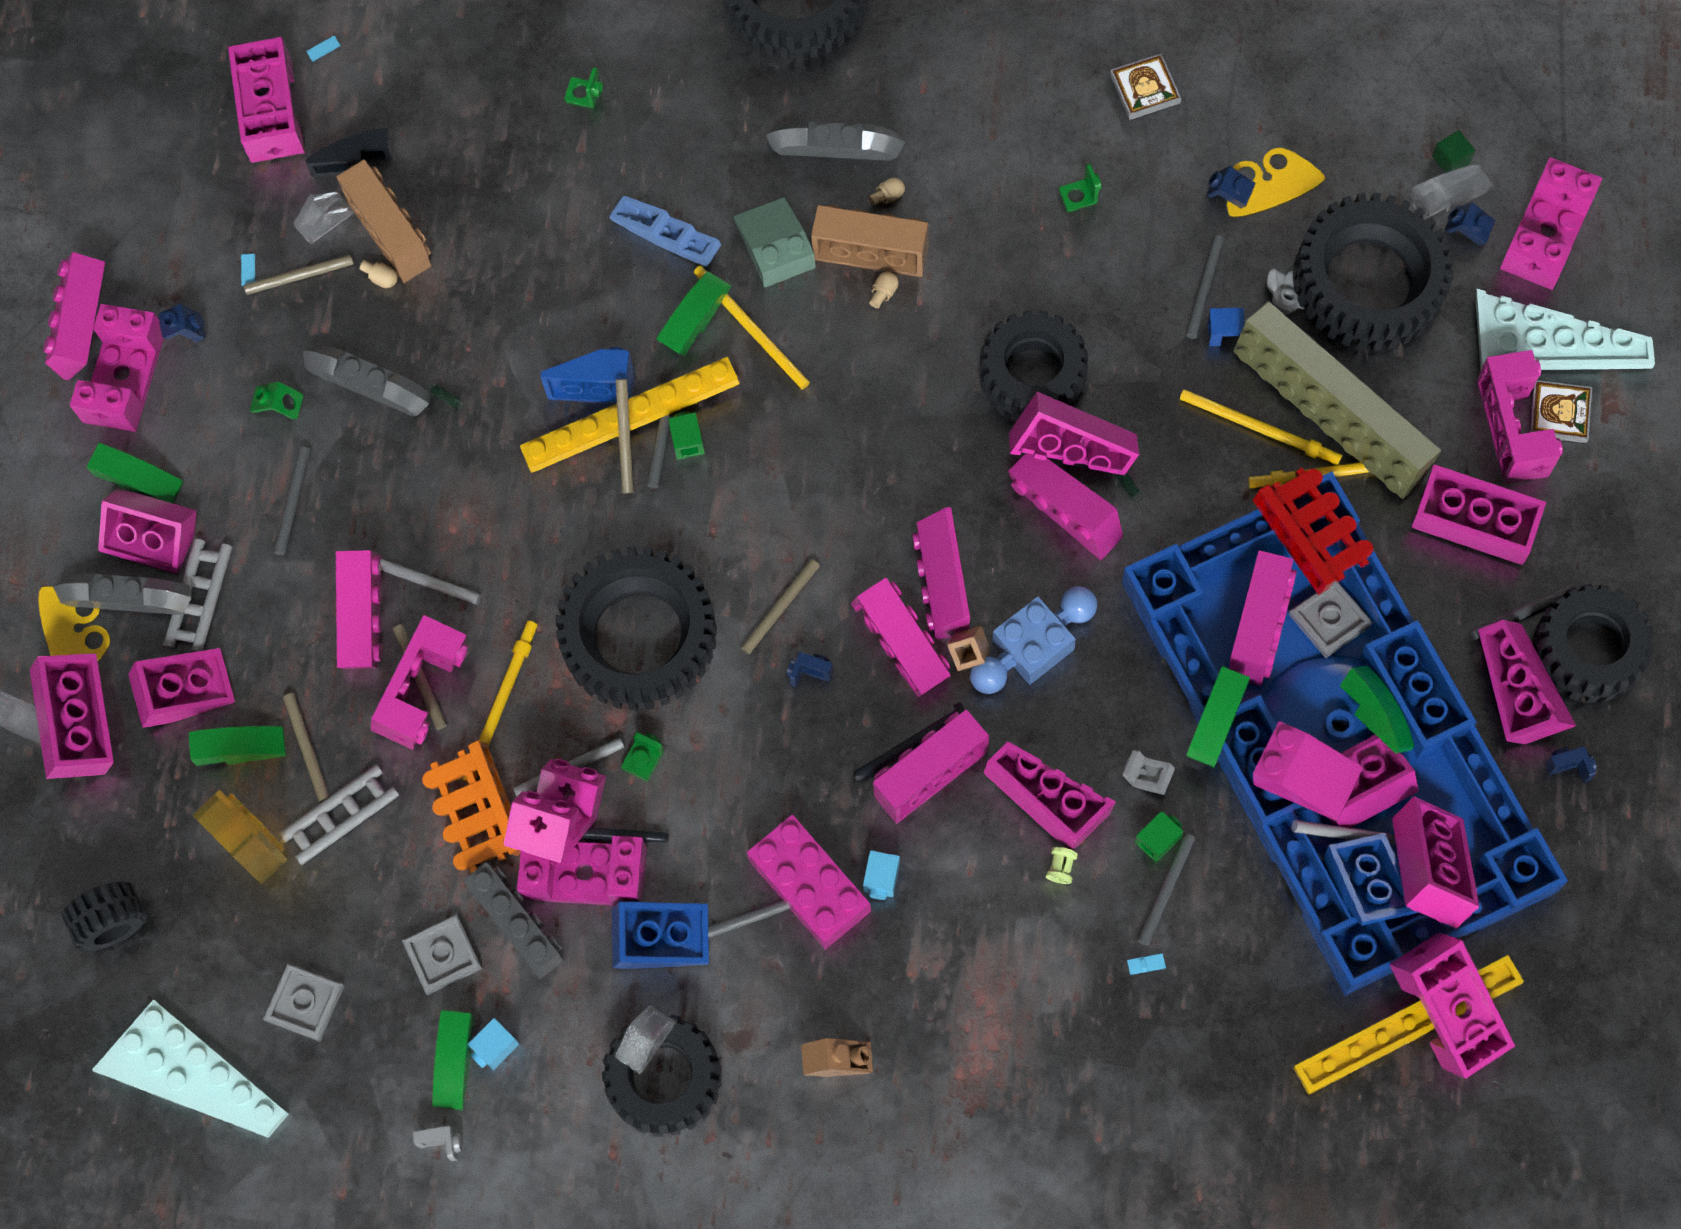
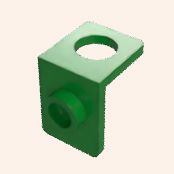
(593, 89)
(1089, 186)
(270, 398)

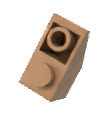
(836, 1057)

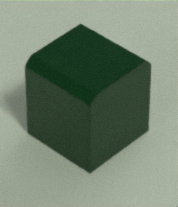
(1453, 152)

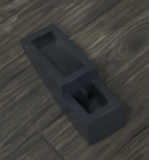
(349, 151)

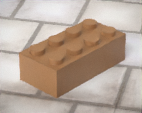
(385, 220)
(870, 240)

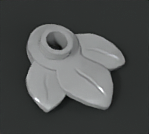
(1283, 292)

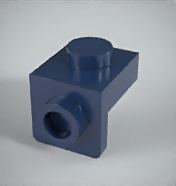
(1231, 186)
(1471, 222)
(182, 321)
(815, 666)
(1566, 759)

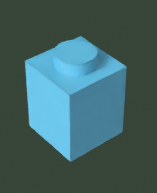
(881, 875)
(492, 1045)

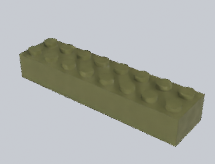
(1336, 400)

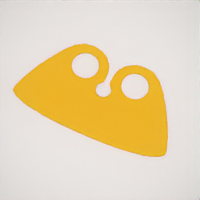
(1286, 183)
(59, 623)

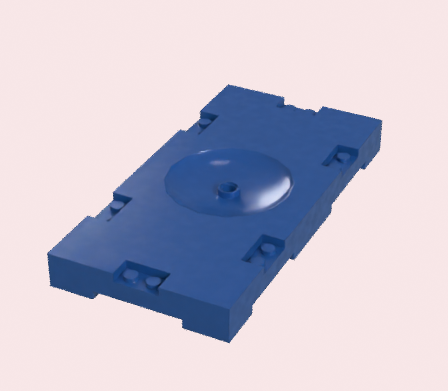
(1193, 610)

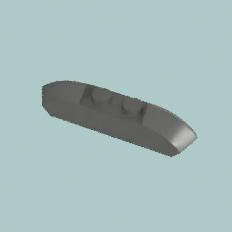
(835, 140)
(366, 379)
(123, 593)

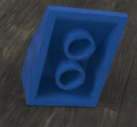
(590, 377)
(1367, 878)
(659, 935)

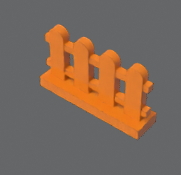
(476, 792)

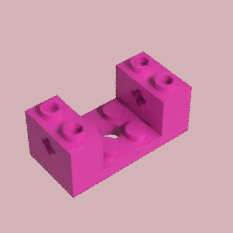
(268, 121)
(1559, 203)
(129, 342)
(1500, 384)
(430, 643)
(557, 814)
(615, 877)
(1442, 977)

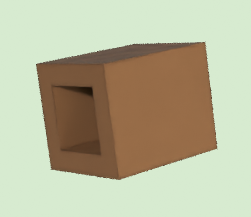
(969, 647)

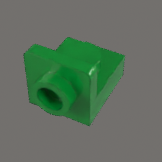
(643, 756)

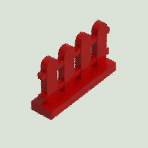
(1299, 539)

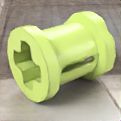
(1061, 865)

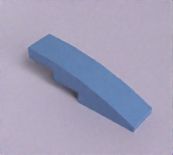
(666, 232)

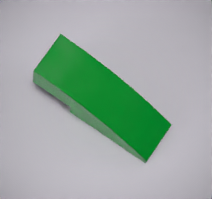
(693, 313)
(133, 474)
(1378, 708)
(1218, 716)
(236, 744)
(452, 1059)

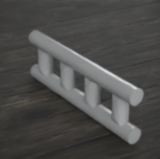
(213, 586)
(335, 832)

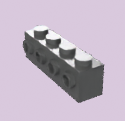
(511, 918)

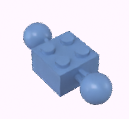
(1034, 640)

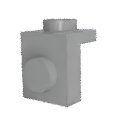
(1147, 773)
(435, 1135)

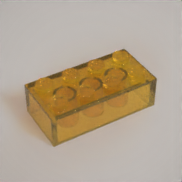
(241, 835)

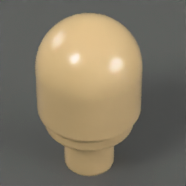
(888, 191)
(380, 274)
(884, 288)

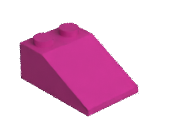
(180, 686)
(1306, 772)

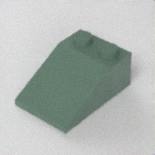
(775, 242)

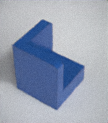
(1224, 323)

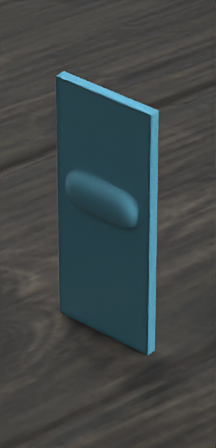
(323, 48)
(247, 268)
(1146, 964)

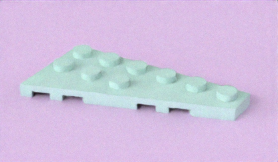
(1556, 337)
(178, 1066)

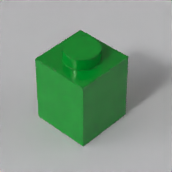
(686, 435)
(1159, 836)

